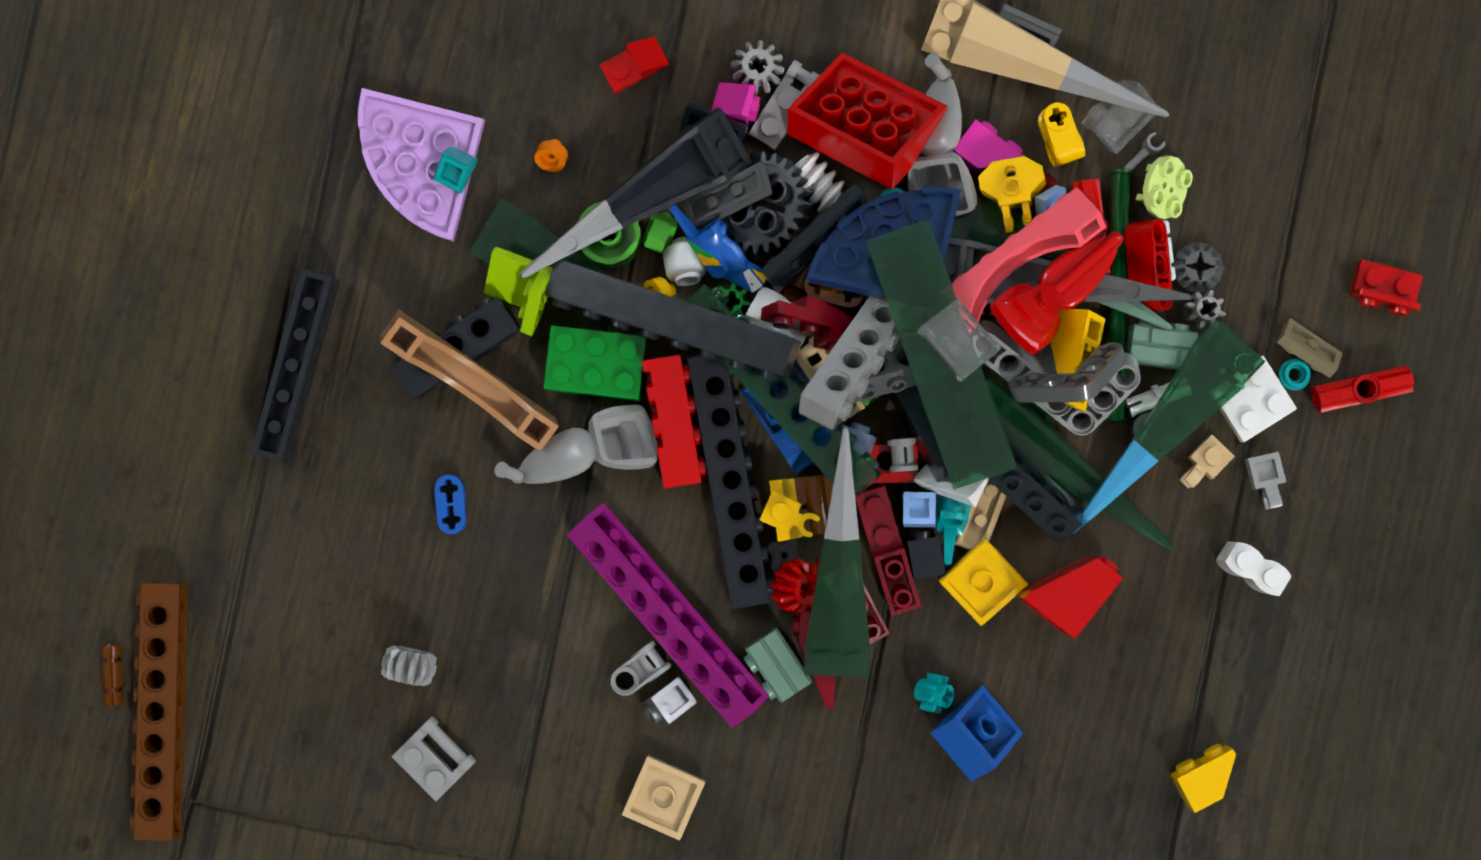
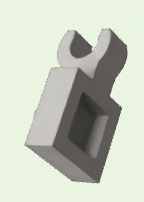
(1266, 473)

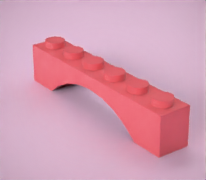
(1064, 225)

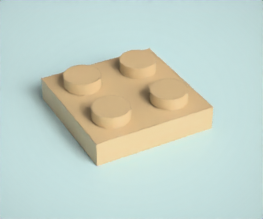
(663, 797)

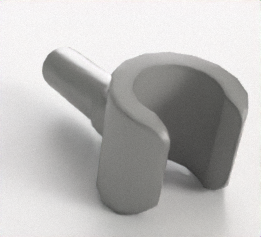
(1147, 149)

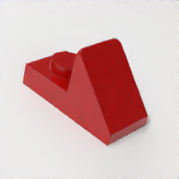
(635, 64)

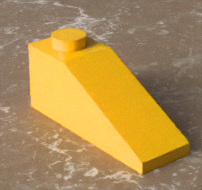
(1074, 342)

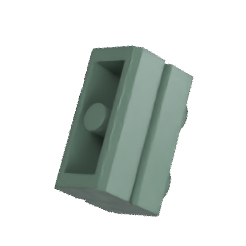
(1159, 346)
(777, 665)

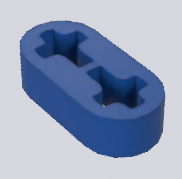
(459, 504)

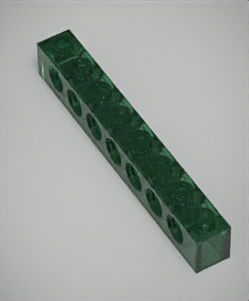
(784, 409)

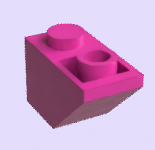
(737, 101)
(982, 146)

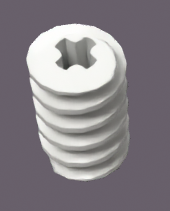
(819, 182)

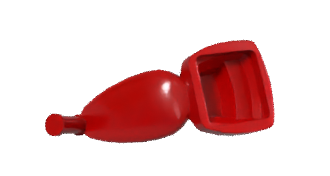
(1032, 312)

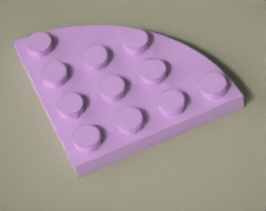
(402, 152)

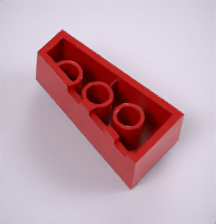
(673, 421)

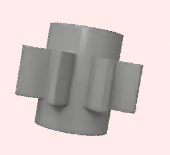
(1195, 307)

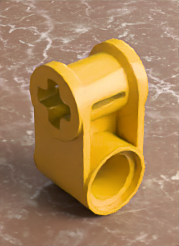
(1061, 139)

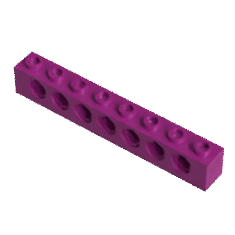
(668, 615)

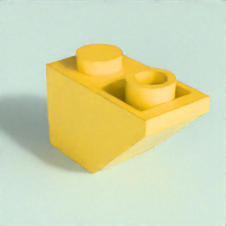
(1206, 778)

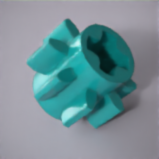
(934, 693)

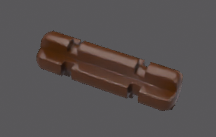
(112, 674)

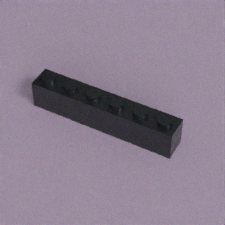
(295, 366)

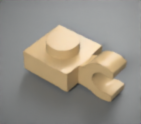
(1208, 460)

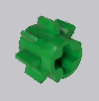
(738, 296)

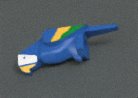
(720, 253)

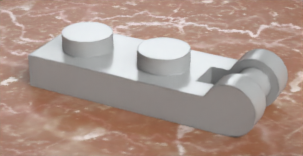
(773, 120)

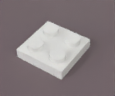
(1257, 404)

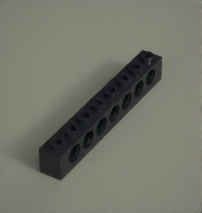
(741, 592)

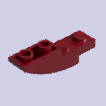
(811, 318)
(887, 550)

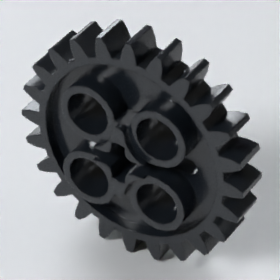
(753, 232)

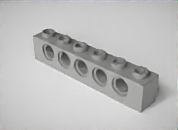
(868, 327)

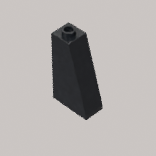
(914, 416)

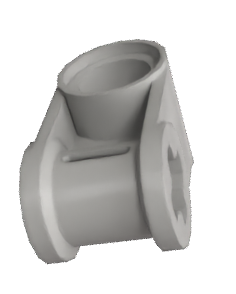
(640, 668)

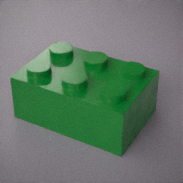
(595, 363)

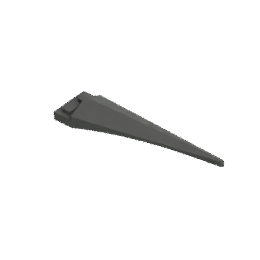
(965, 254)

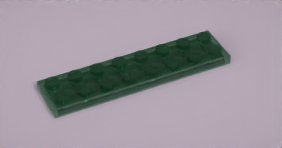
(958, 411)

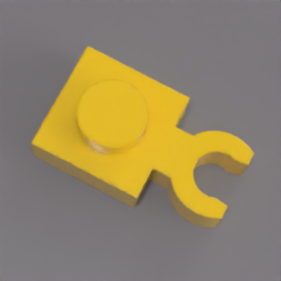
(783, 513)

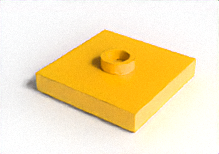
(983, 581)

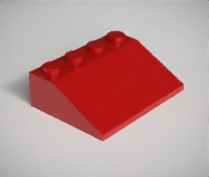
(865, 120)

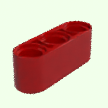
(1149, 258)

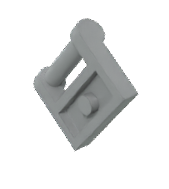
(426, 765)

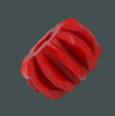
(794, 585)

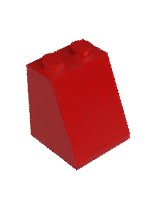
(1072, 593)

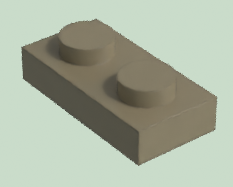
(1309, 348)

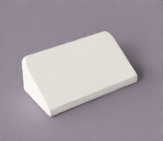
(967, 494)

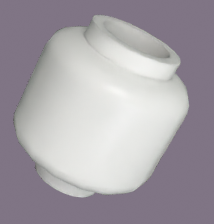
(682, 263)

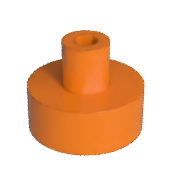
(551, 155)

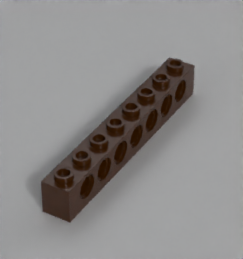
(170, 759)

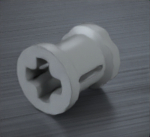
(902, 455)

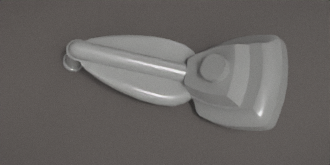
(939, 163)
(615, 438)

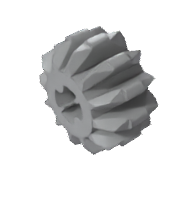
(762, 57)
(408, 665)

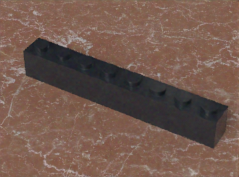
(674, 319)

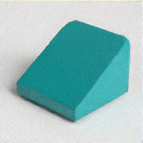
(455, 169)

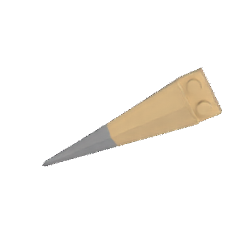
(988, 42)

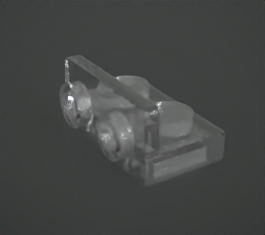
(1116, 123)

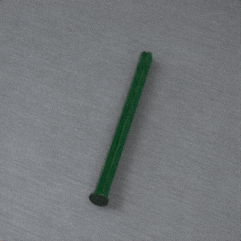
(1118, 221)

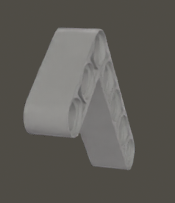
(1026, 363)

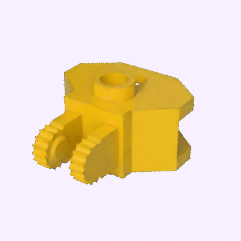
(1015, 190)

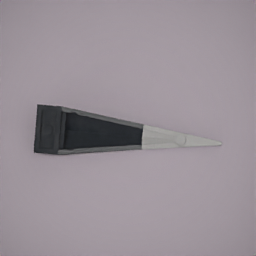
(684, 167)

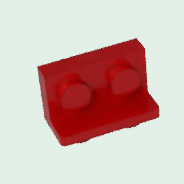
(1386, 286)

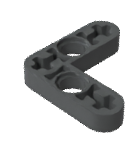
(1071, 387)

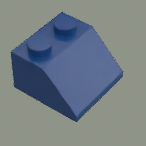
(977, 733)

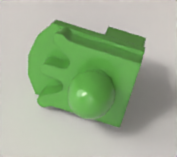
(659, 232)

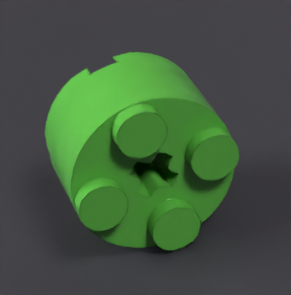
(617, 252)

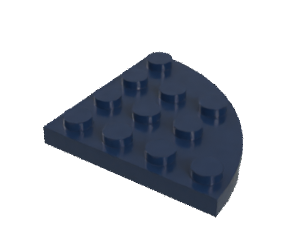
(845, 258)

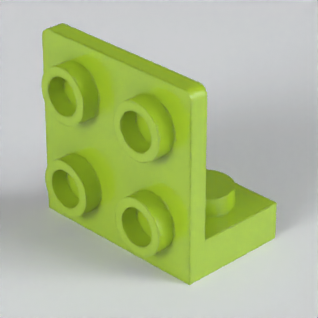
(528, 292)

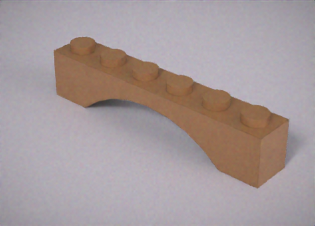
(436, 356)

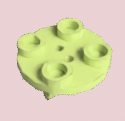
(1165, 187)

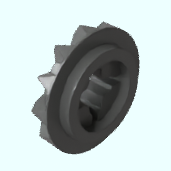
(1188, 277)

